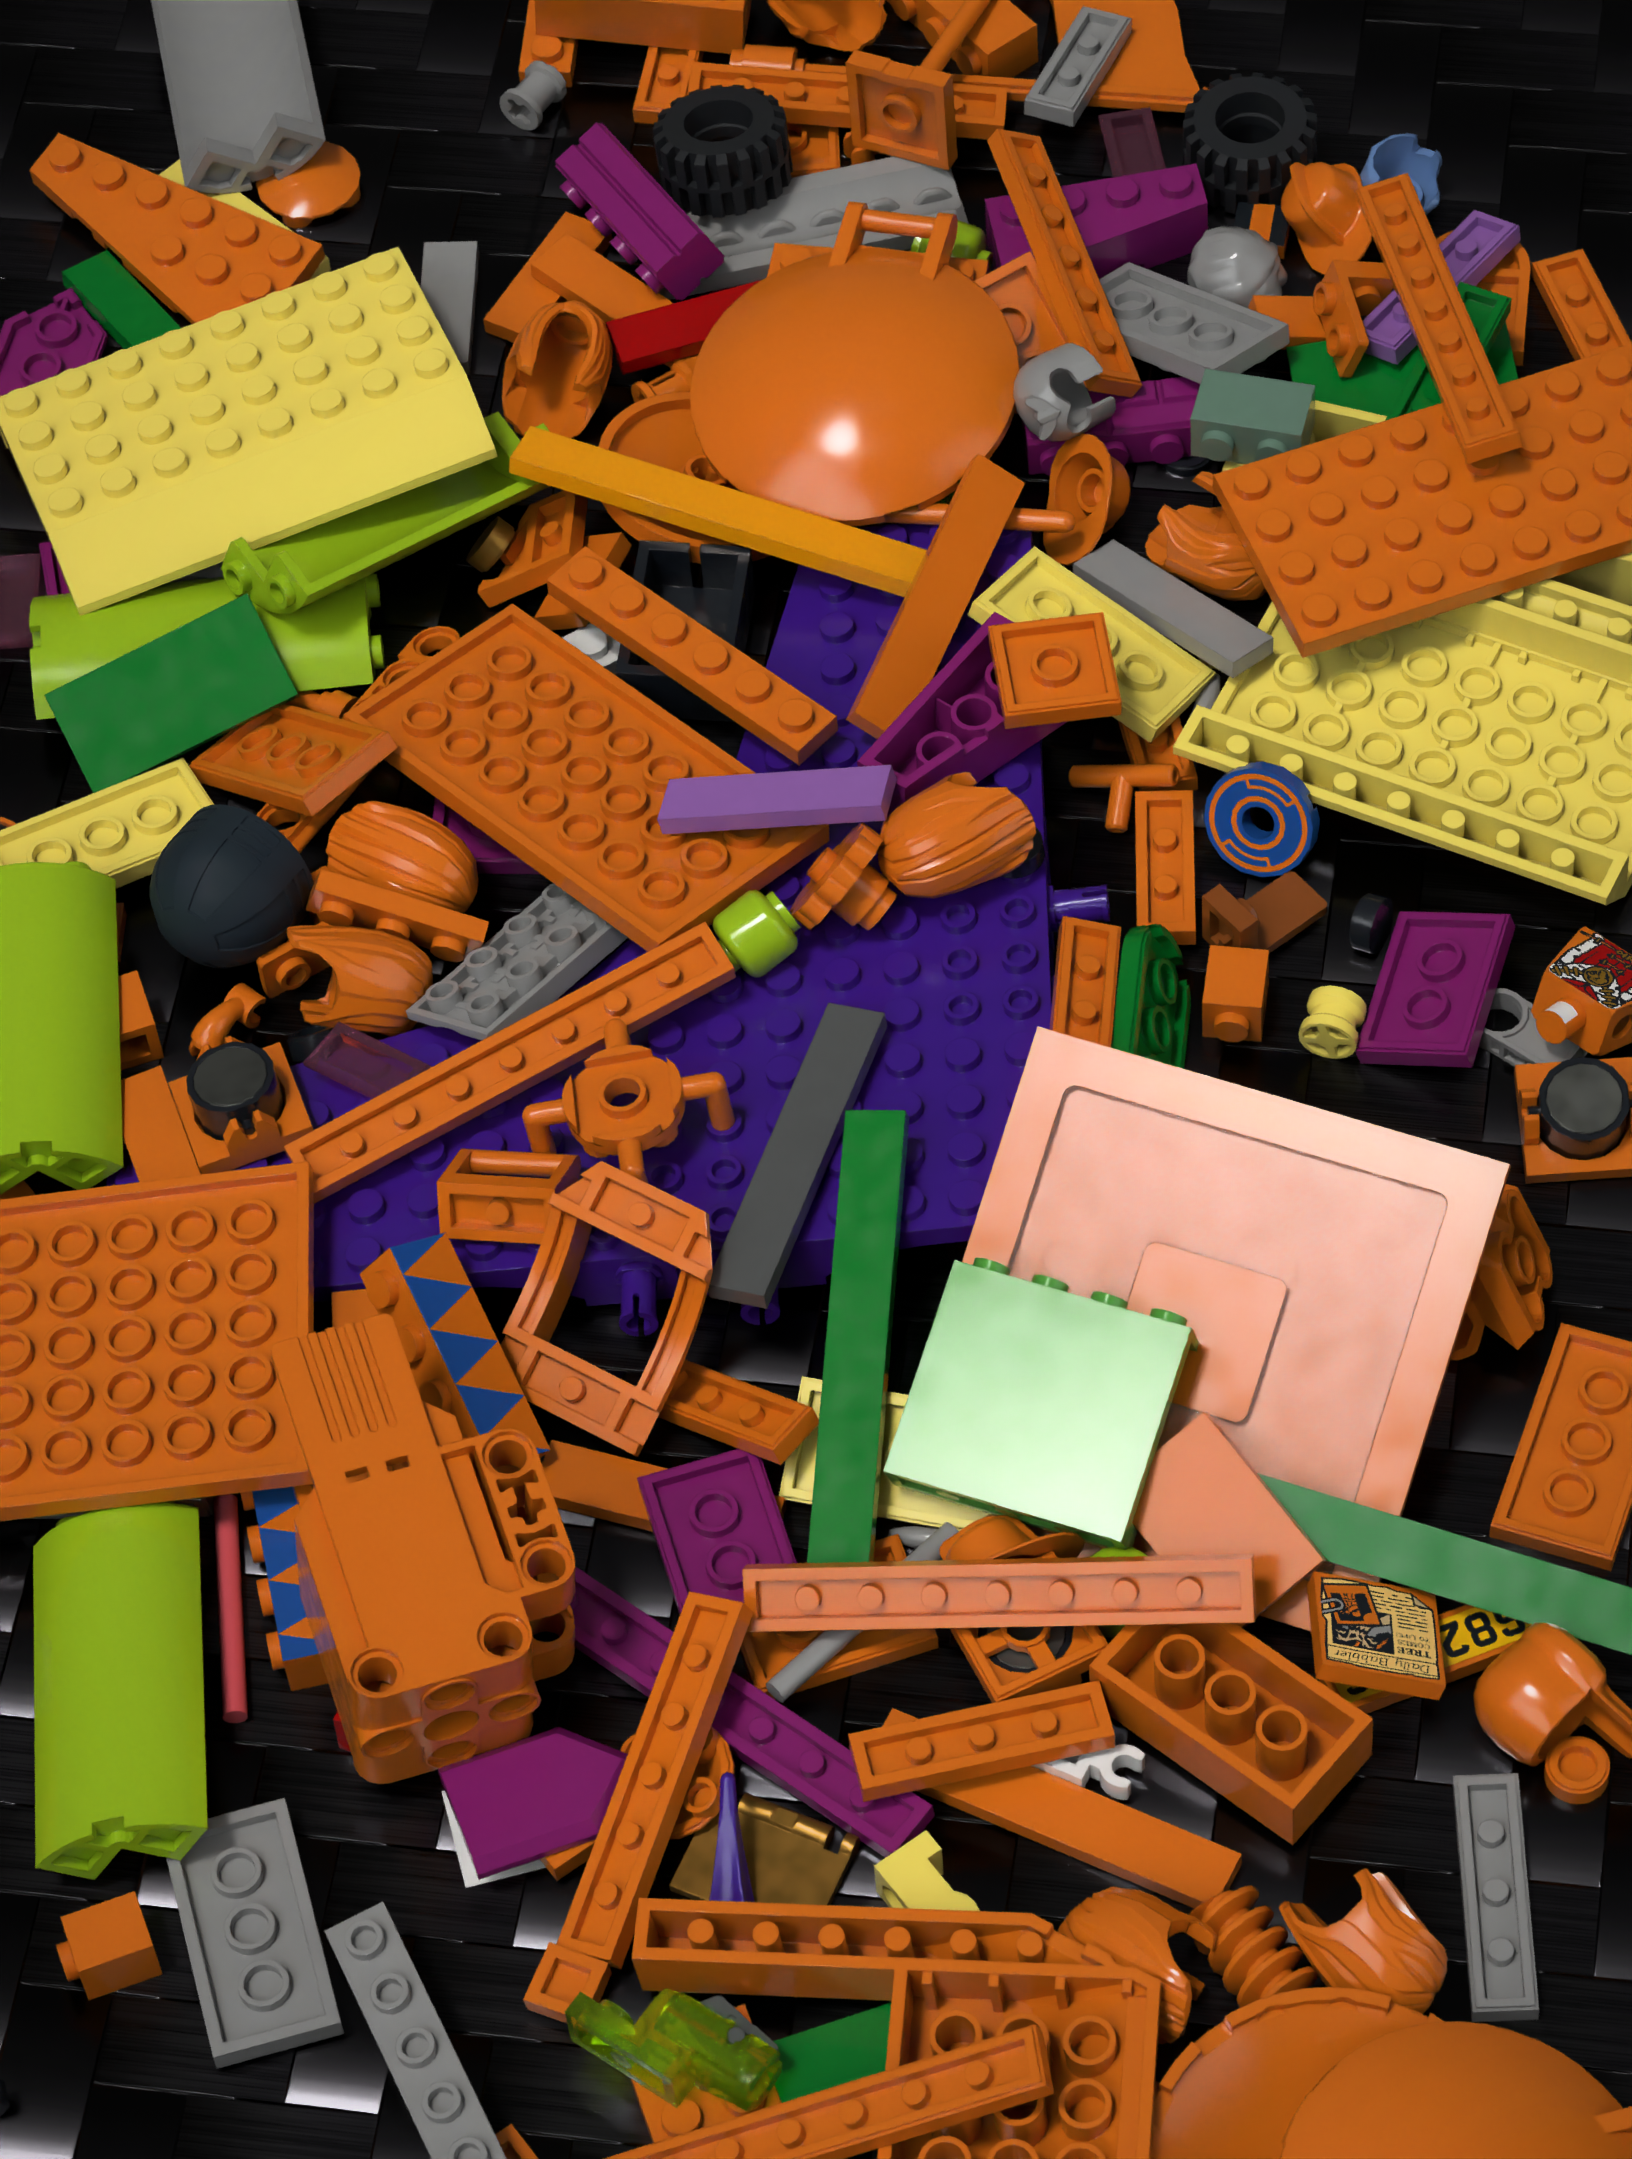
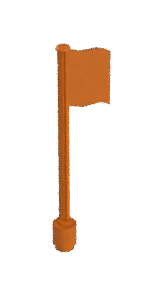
(1145, 73)

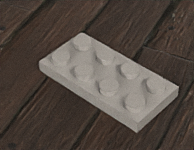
(1187, 327)
(253, 1936)

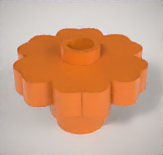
(846, 883)

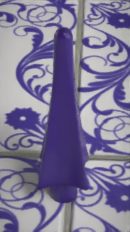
(730, 1870)

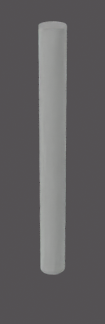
(833, 1641)

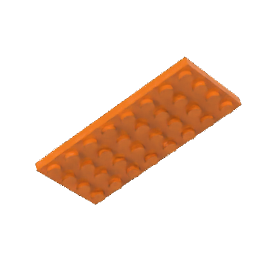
(1404, 529)
(574, 775)

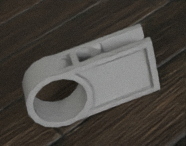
(1523, 1042)

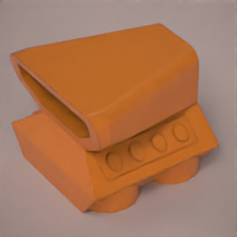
(1508, 1280)

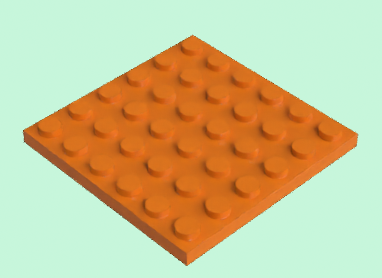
(148, 1339)

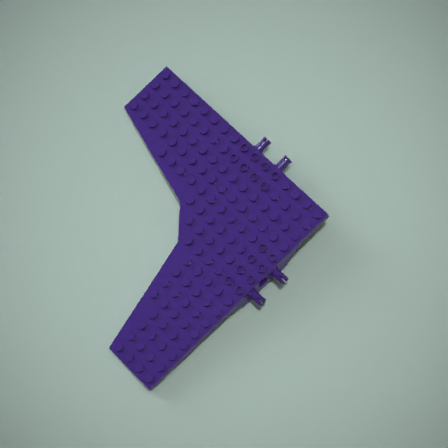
(952, 973)

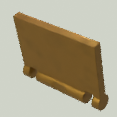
(782, 1853)

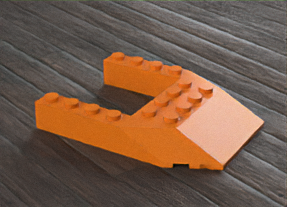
(949, 1986)

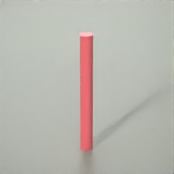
(230, 1609)

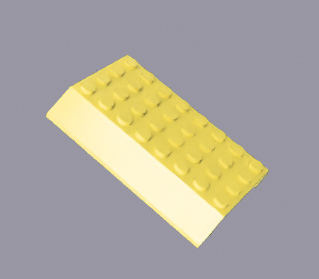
(243, 429)
(1462, 730)

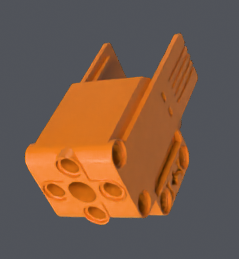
(420, 1558)

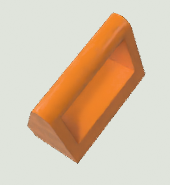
(501, 1206)

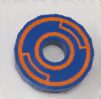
(1245, 844)

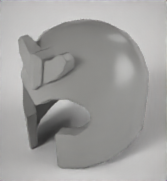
(1053, 394)

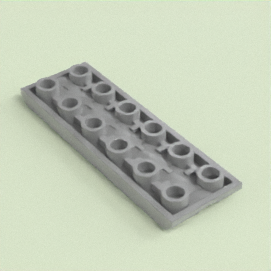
(813, 211)
(519, 967)

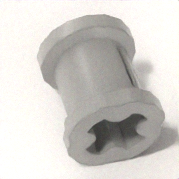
(533, 95)

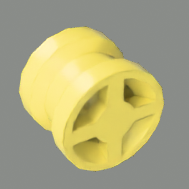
(1332, 1022)

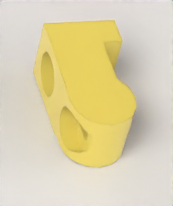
(914, 1878)

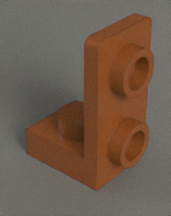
(1264, 918)

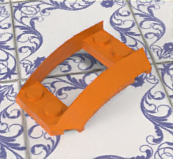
(568, 1384)

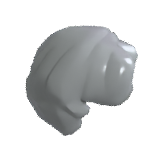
(1236, 265)

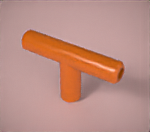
(1121, 781)

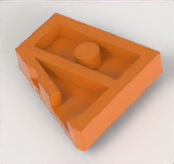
(543, 543)

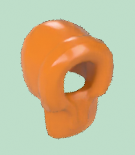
(1546, 1691)

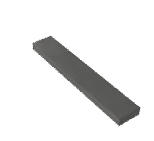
(796, 1156)

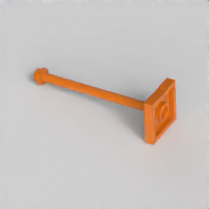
(909, 107)

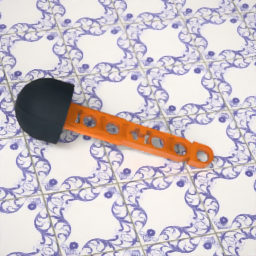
(238, 882)

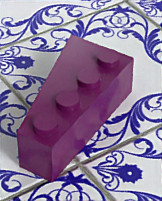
(1120, 219)
(953, 725)

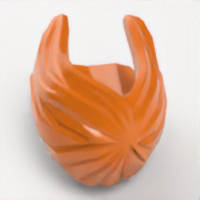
(833, 23)
(557, 369)
(1204, 549)
(954, 837)
(403, 854)
(371, 977)
(1135, 1934)
(1374, 1947)

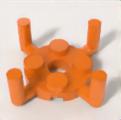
(631, 1128)

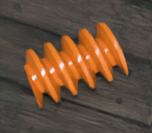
(1246, 1952)

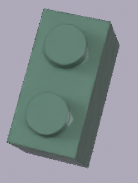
(1250, 417)

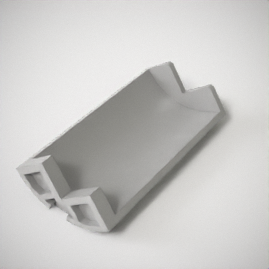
(238, 90)

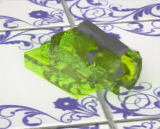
(680, 2047)

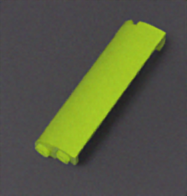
(348, 548)
(318, 644)
(59, 1025)
(118, 1687)

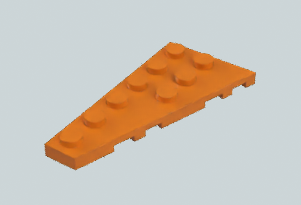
(170, 237)

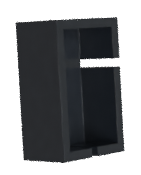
(720, 606)

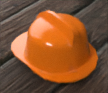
(1326, 213)
(1089, 487)
(1007, 1539)

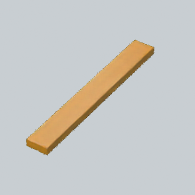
(716, 511)

